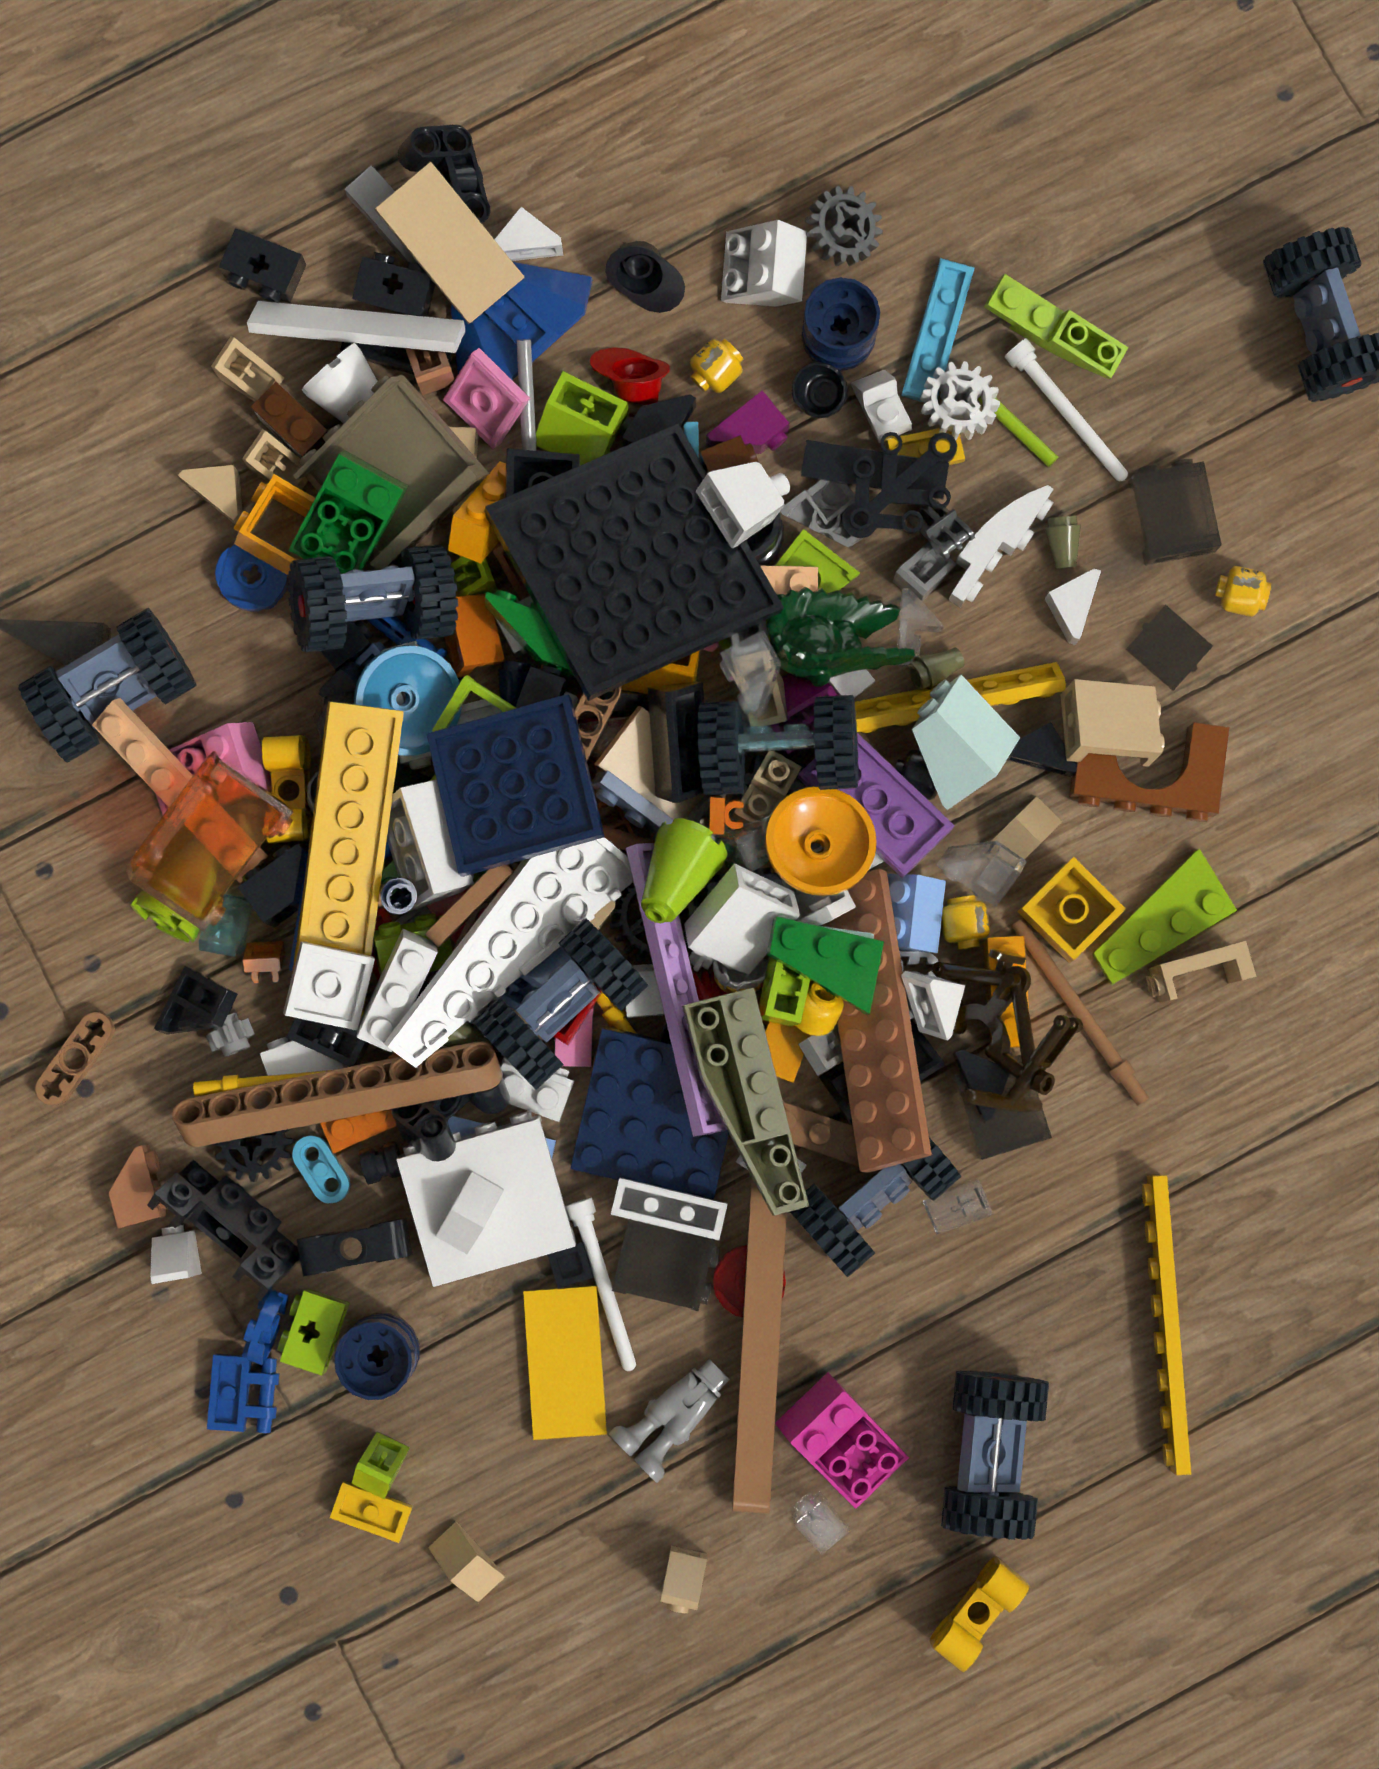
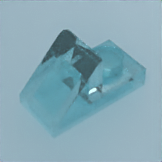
(231, 931)

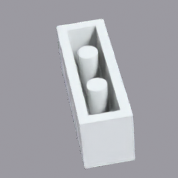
(396, 987)
(669, 1208)

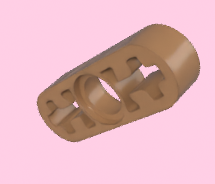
(468, 904)
(67, 1086)

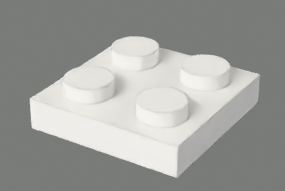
(328, 985)

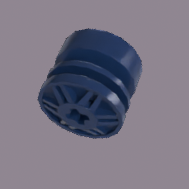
(843, 305)
(367, 1374)

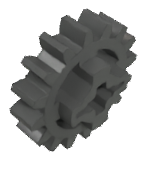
(838, 208)

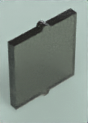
(1169, 647)

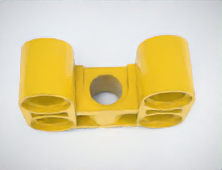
(290, 761)
(958, 1634)

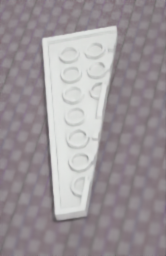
(511, 938)

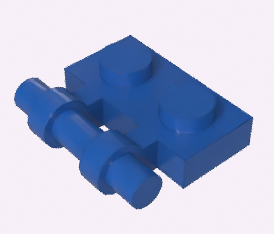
(230, 1394)

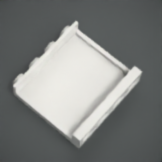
(525, 1221)

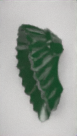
(821, 631)

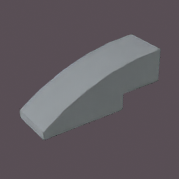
(366, 194)

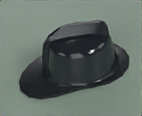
(645, 277)

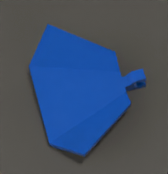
(535, 309)

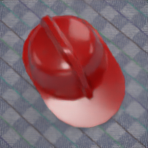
(632, 374)

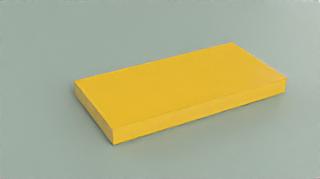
(565, 1362)

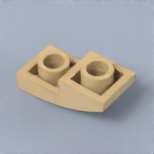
(767, 788)

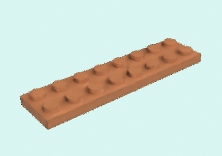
(880, 1046)

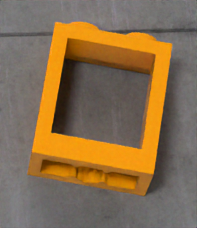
(285, 494)

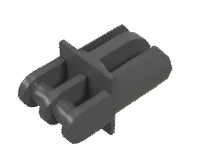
(943, 529)

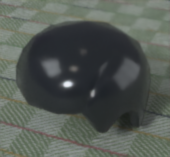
(819, 390)

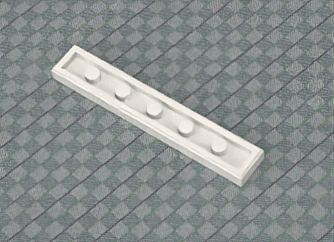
(356, 326)

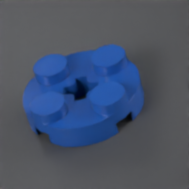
(235, 587)
(264, 1331)

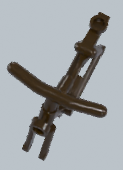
(1012, 987)

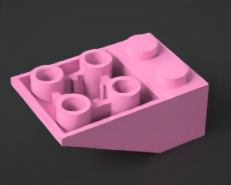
(234, 742)

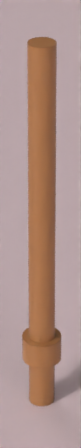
(1121, 1070)

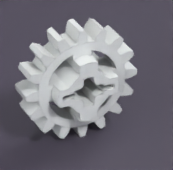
(959, 394)

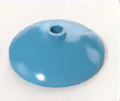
(428, 689)

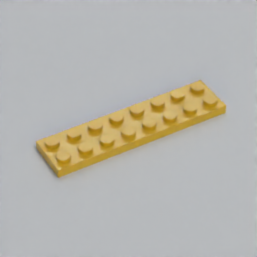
(349, 827)

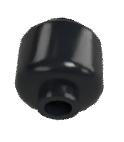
(917, 773)

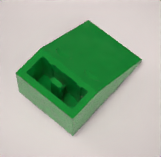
(349, 513)
(527, 629)

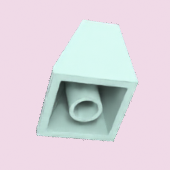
(961, 740)

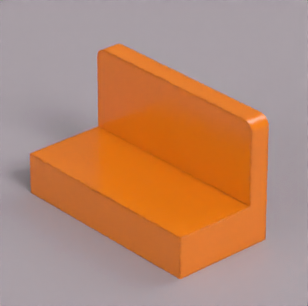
(475, 637)

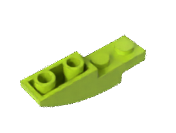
(1055, 330)

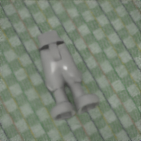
(678, 1411)

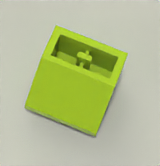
(580, 419)

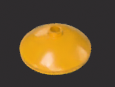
(833, 822)

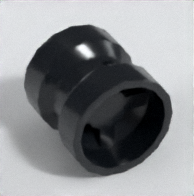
(380, 1162)

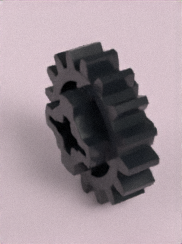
(254, 1159)

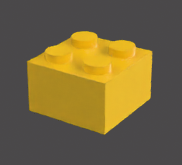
(1071, 910)

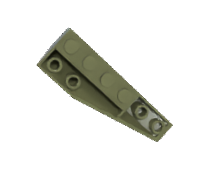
(745, 1090)

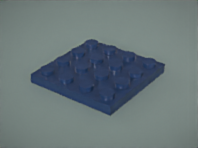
(515, 785)
(639, 1120)

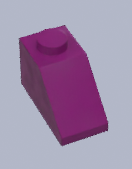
(756, 422)

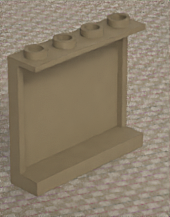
(411, 443)

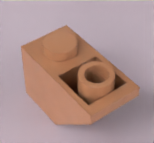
(135, 1189)

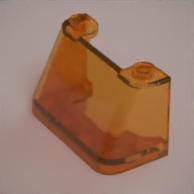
(207, 840)

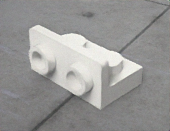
(822, 909)
(547, 1100)

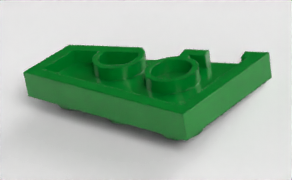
(831, 958)

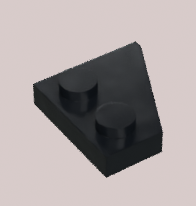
(195, 1004)

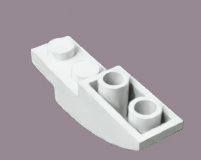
(1004, 532)

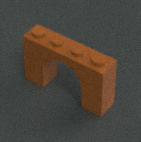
(1193, 792)

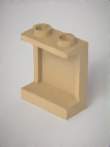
(1111, 720)
(1235, 960)

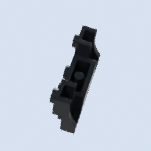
(232, 1222)

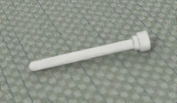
(1024, 358)
(582, 1216)

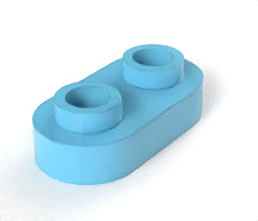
(319, 1171)

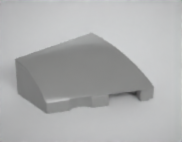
(823, 510)

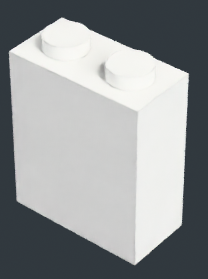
(738, 919)

